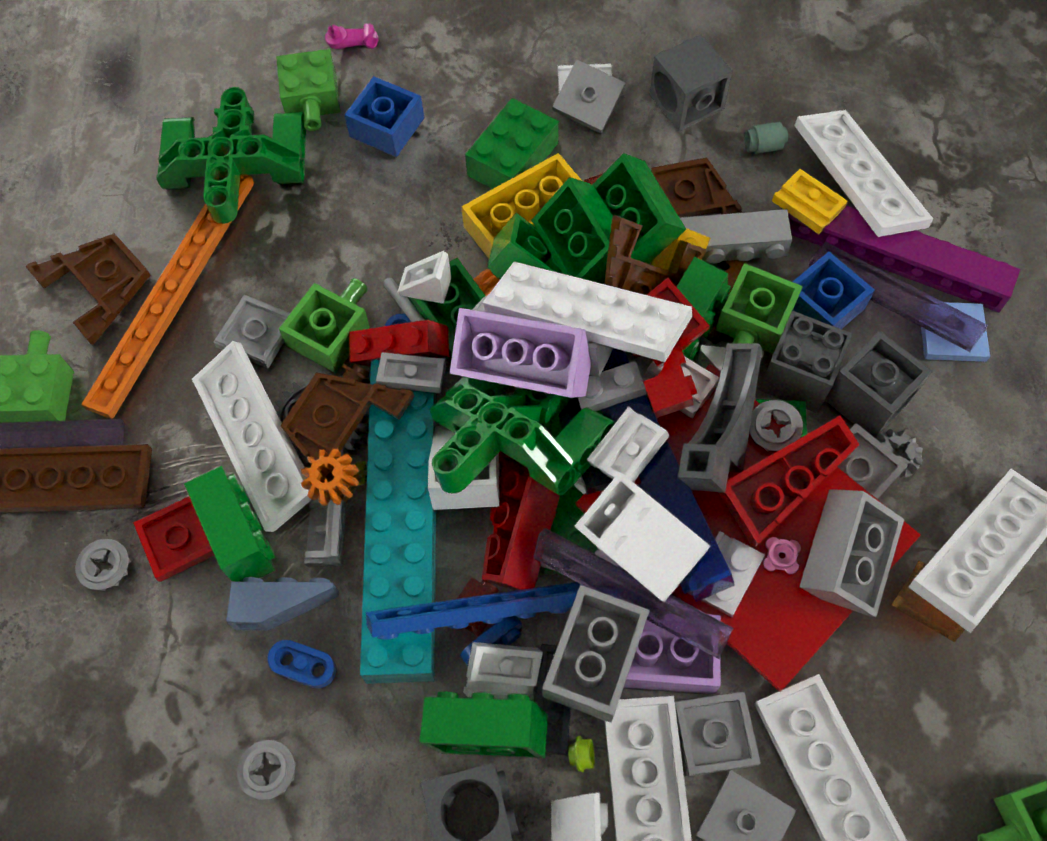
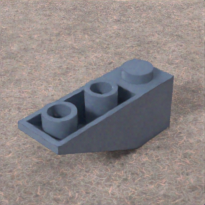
(270, 604)

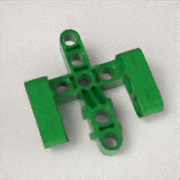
(230, 153)
(514, 425)

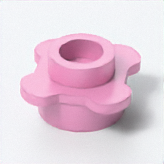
(789, 548)

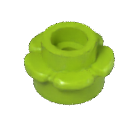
(582, 754)

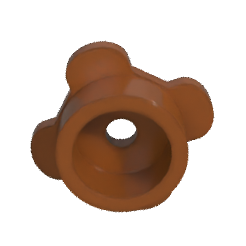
(356, 373)

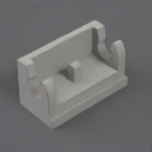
(325, 534)

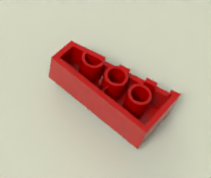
(778, 484)
(517, 522)

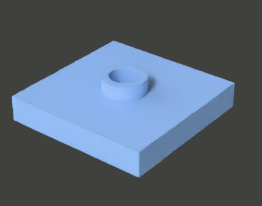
(940, 349)

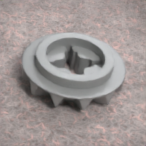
(783, 414)
(912, 453)
(100, 551)
(254, 759)

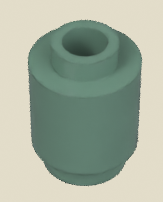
(765, 138)

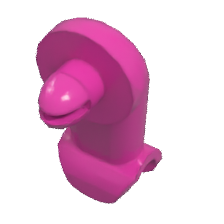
(341, 38)

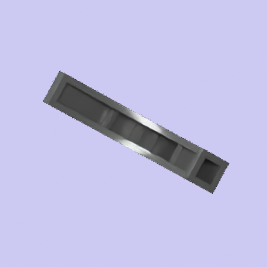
(724, 433)

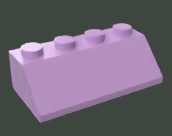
(521, 353)
(672, 664)

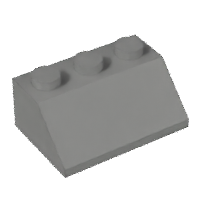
(852, 551)

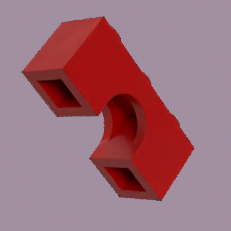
(412, 338)
(670, 388)

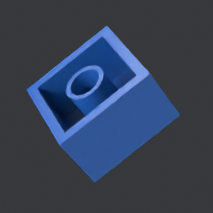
(384, 116)
(832, 292)

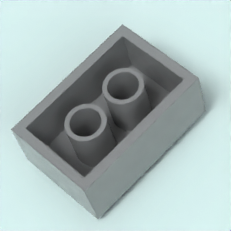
(595, 653)

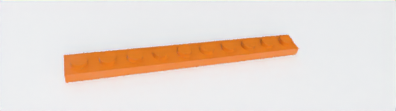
(158, 311)

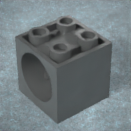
(690, 82)
(806, 361)
(877, 384)
(442, 792)

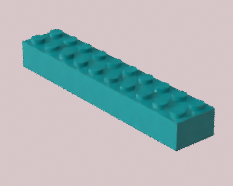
(399, 538)

